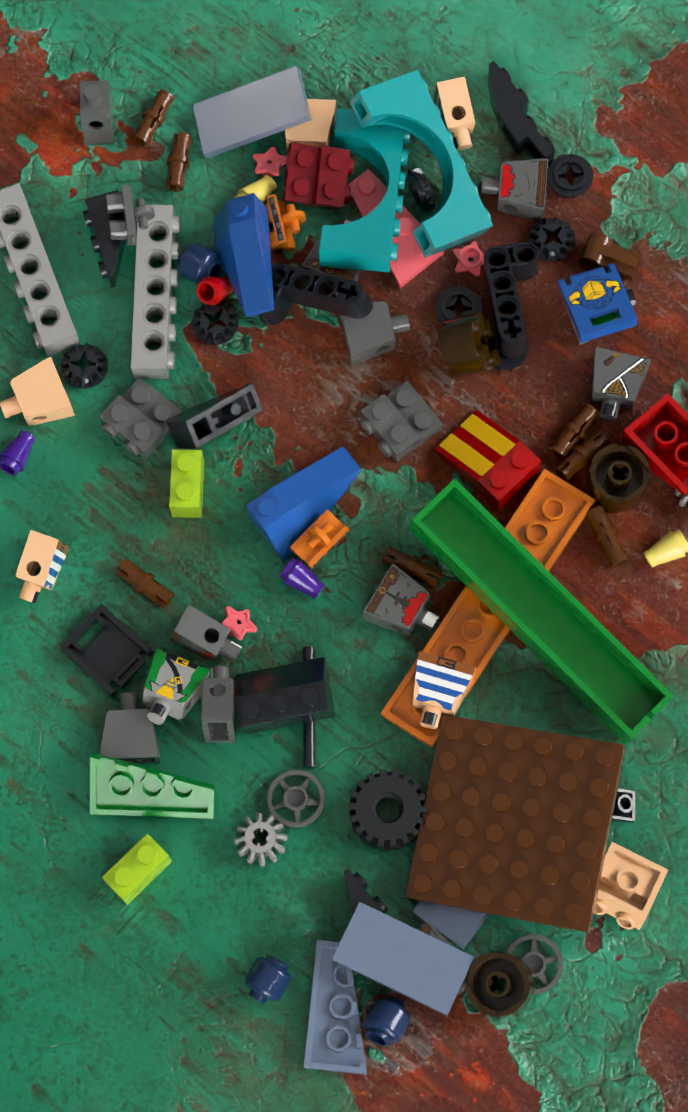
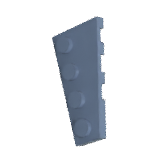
(333, 1023)

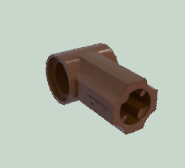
(601, 251)

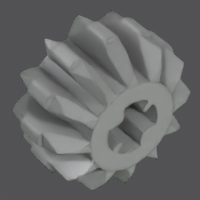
(248, 839)

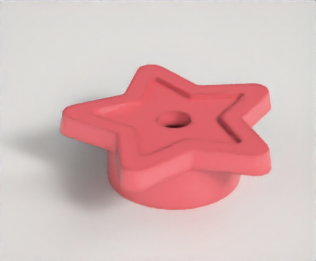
(263, 160)
(469, 251)
(243, 618)

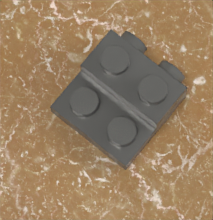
(139, 418)
(400, 421)

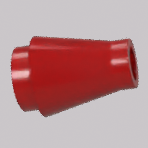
(213, 289)

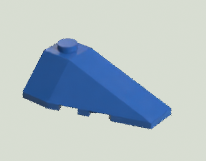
(245, 252)
(300, 500)

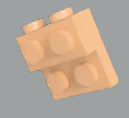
(628, 886)

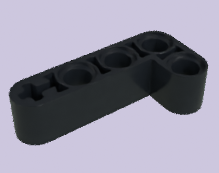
(505, 276)
(315, 291)

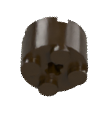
(469, 344)
(618, 461)
(483, 977)

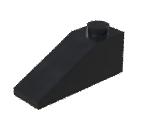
(214, 417)

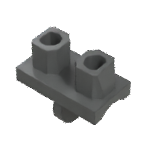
(126, 228)

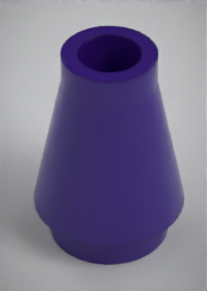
(15, 454)
(301, 578)

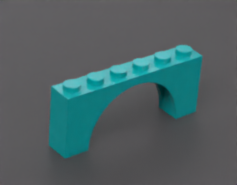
(408, 105)
(369, 240)

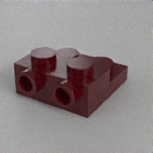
(317, 176)

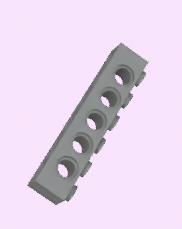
(61, 334)
(146, 362)

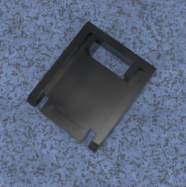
(111, 655)

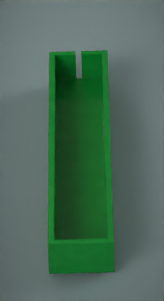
(540, 611)

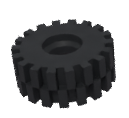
(383, 833)

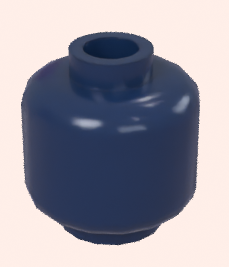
(199, 262)
(267, 979)
(386, 1021)

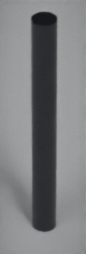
(309, 728)

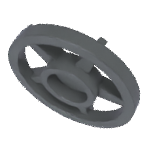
(296, 798)
(537, 962)

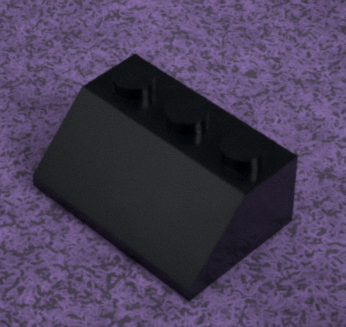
(283, 696)

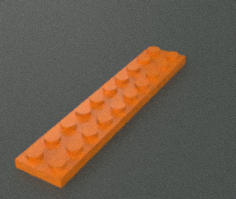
(470, 628)

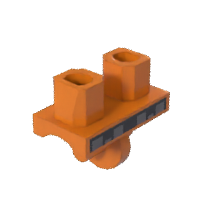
(285, 223)
(319, 539)

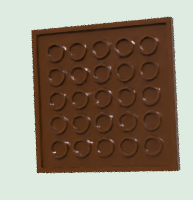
(516, 823)

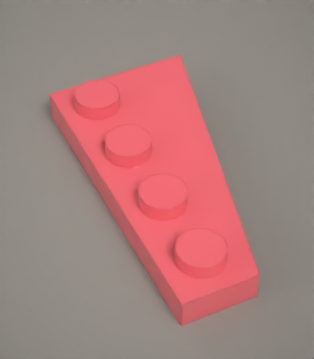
(366, 195)

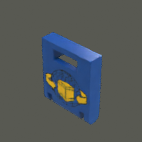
(595, 295)

